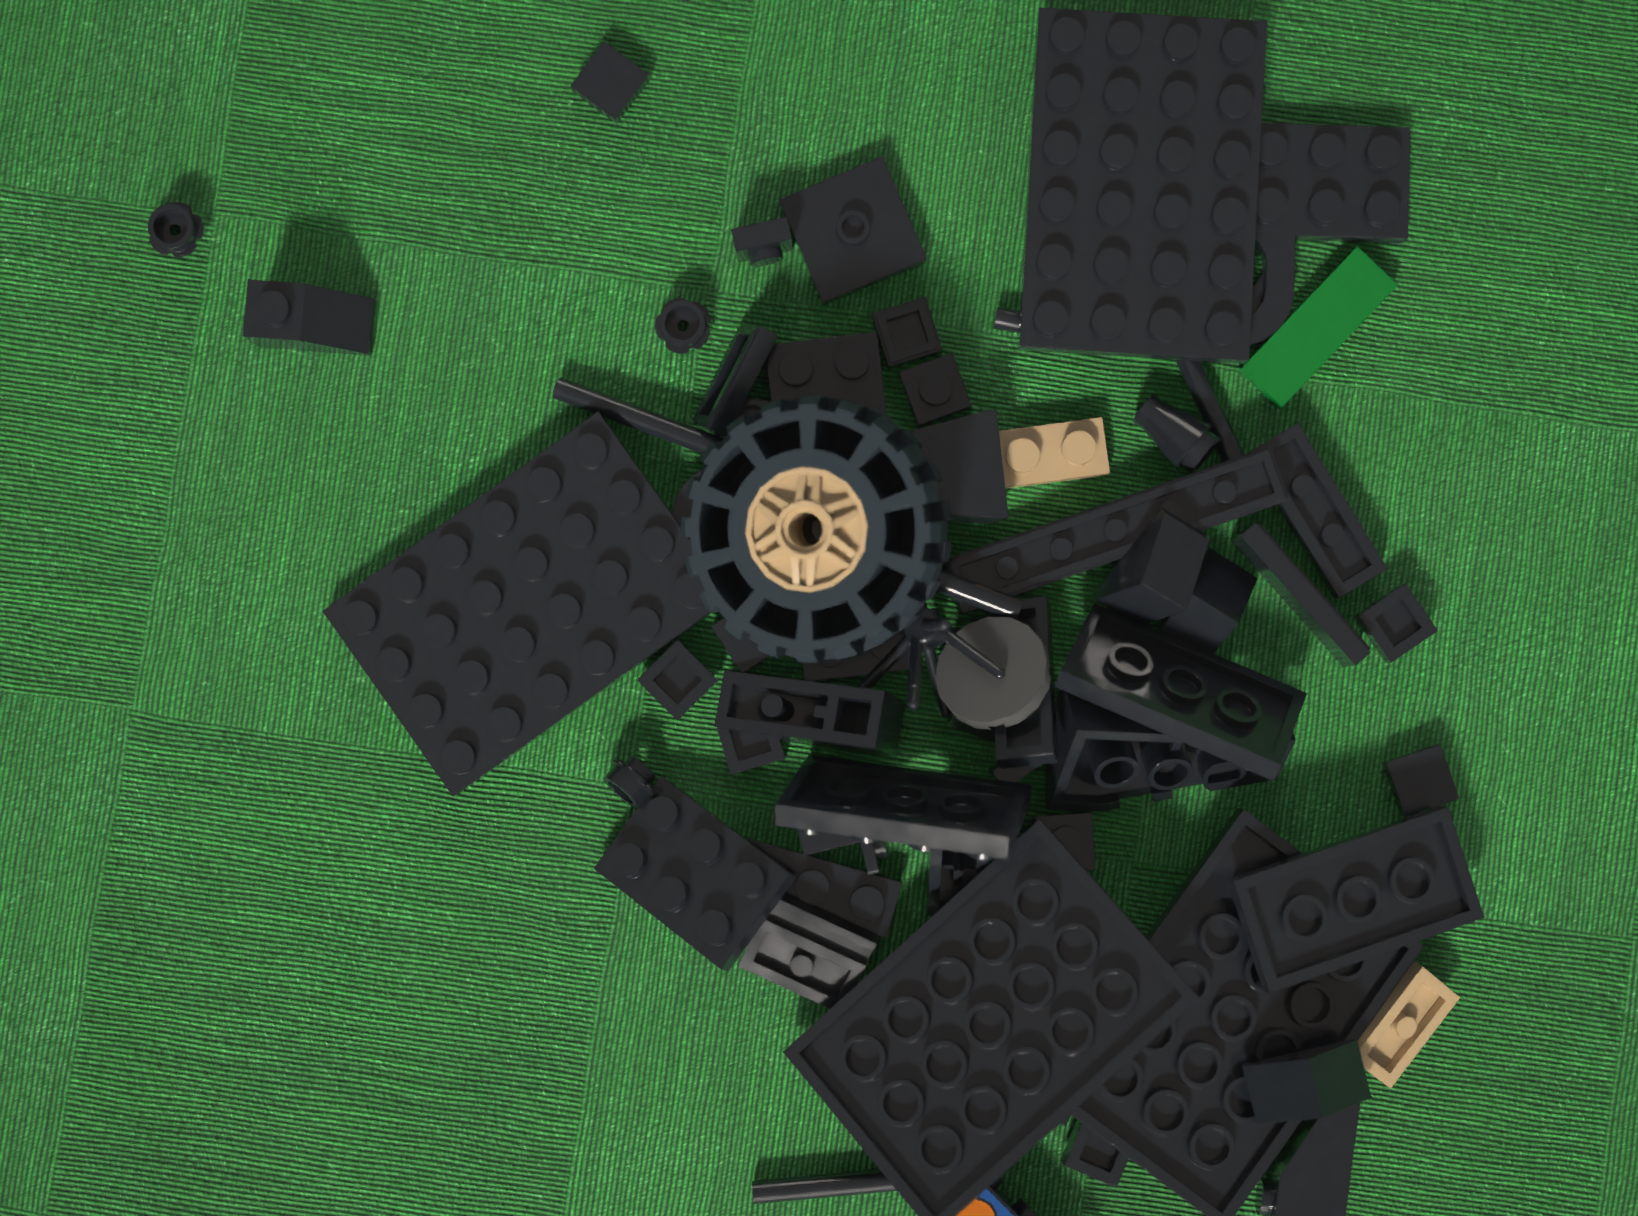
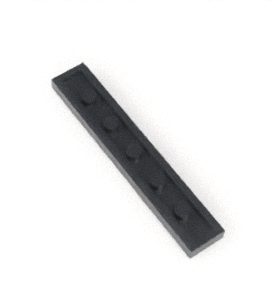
(1110, 530)

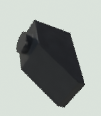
(308, 318)

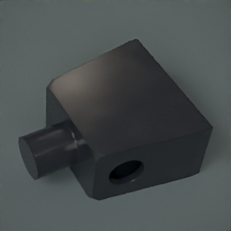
(970, 465)

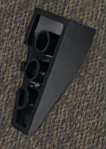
(1115, 759)

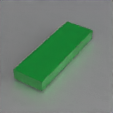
(1318, 327)

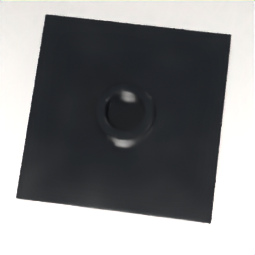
(852, 230)

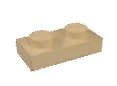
(1054, 453)
(1405, 1024)

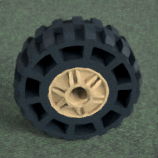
(757, 542)

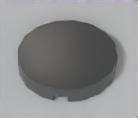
(977, 695)

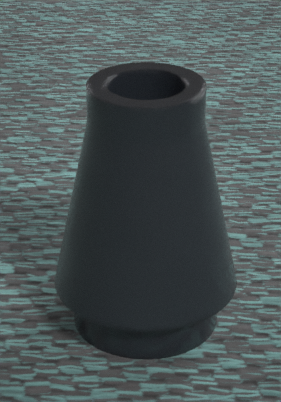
(1178, 434)

